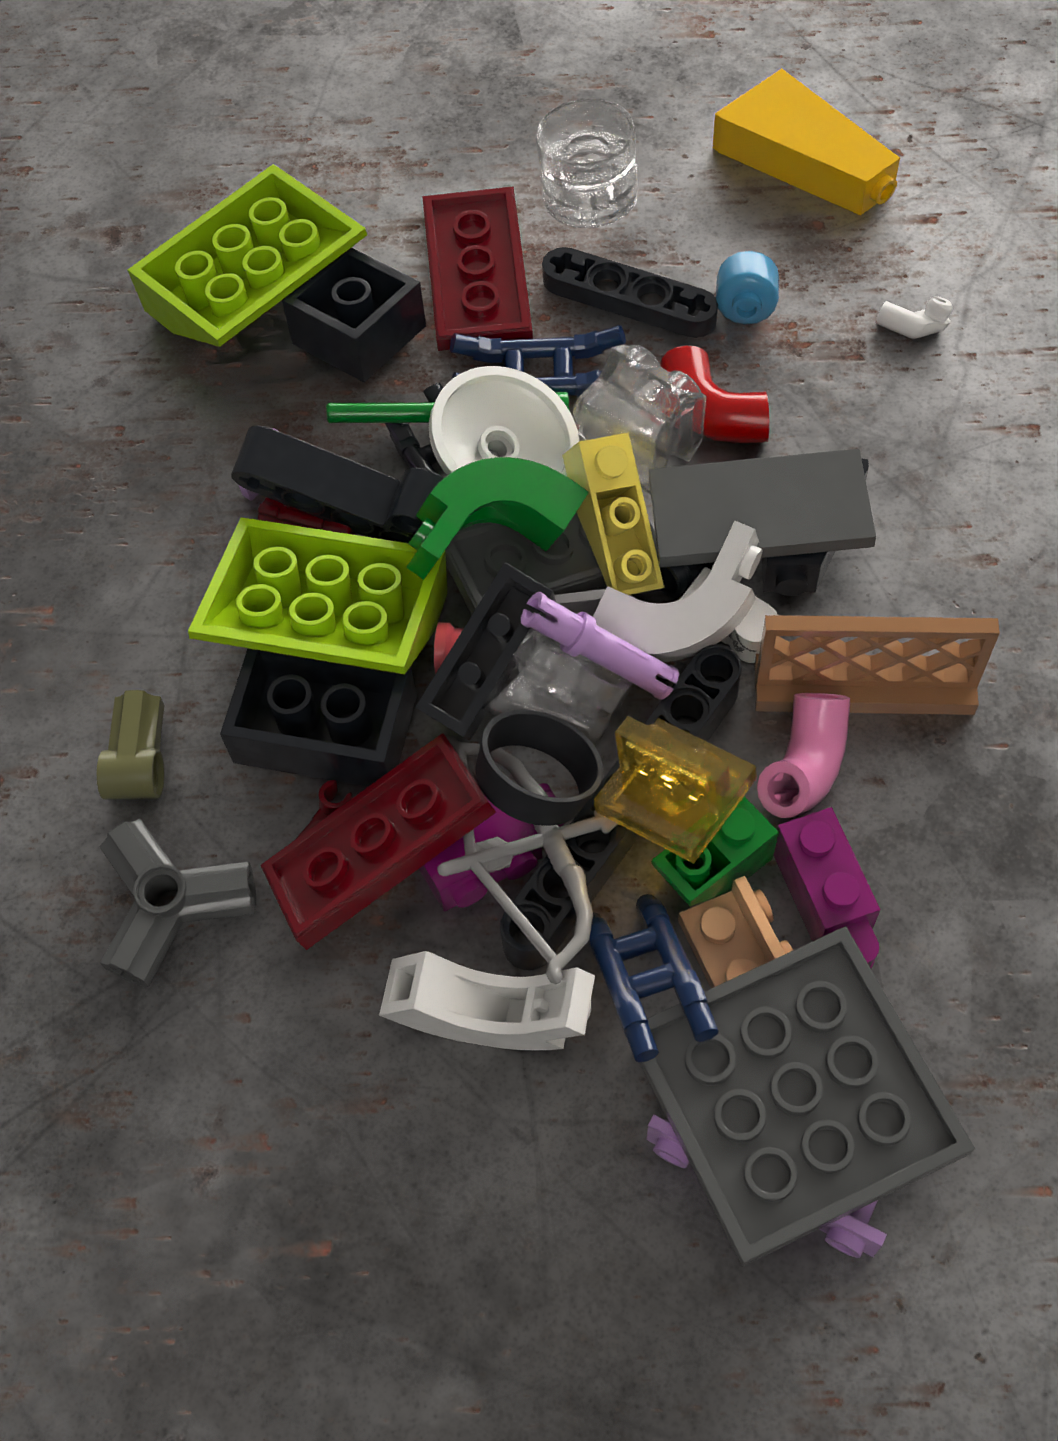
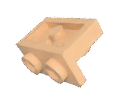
(732, 933)

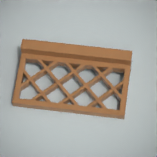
(888, 682)

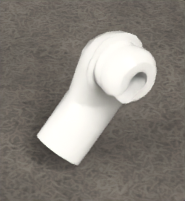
(919, 323)

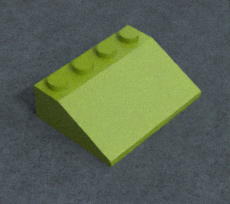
(242, 257)
(321, 597)

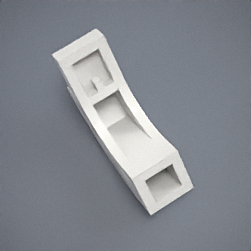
(694, 622)
(486, 1007)

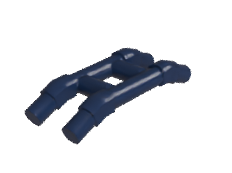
(560, 348)
(628, 990)

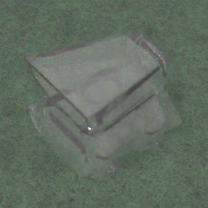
(654, 405)
(562, 687)

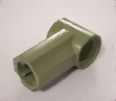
(133, 759)

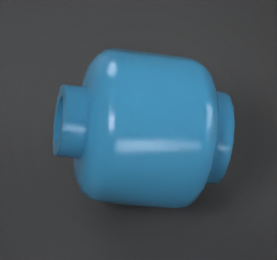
(747, 282)

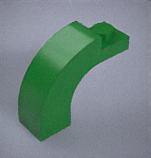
(496, 491)

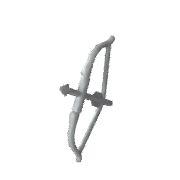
(498, 854)

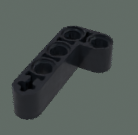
(332, 485)

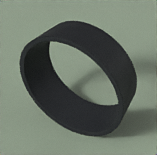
(547, 735)

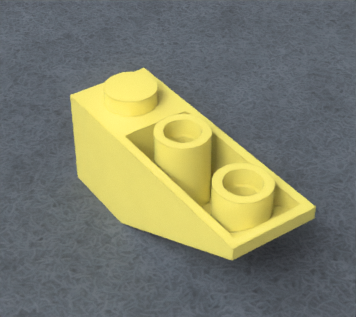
(615, 513)

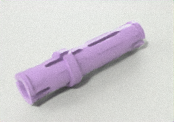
(582, 636)

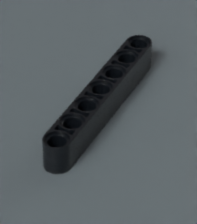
(556, 916)

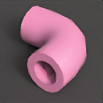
(811, 757)

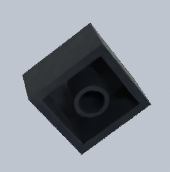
(355, 313)

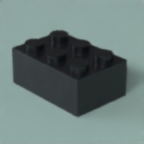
(318, 717)

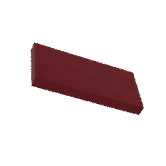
(476, 265)
(376, 840)

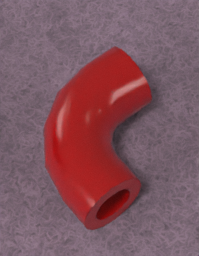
(727, 414)

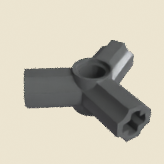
(148, 874)

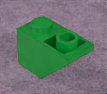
(736, 850)

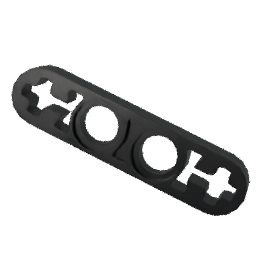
(632, 285)

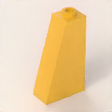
(806, 143)

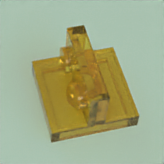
(672, 786)

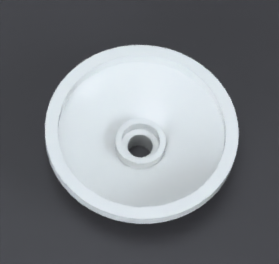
(500, 413)

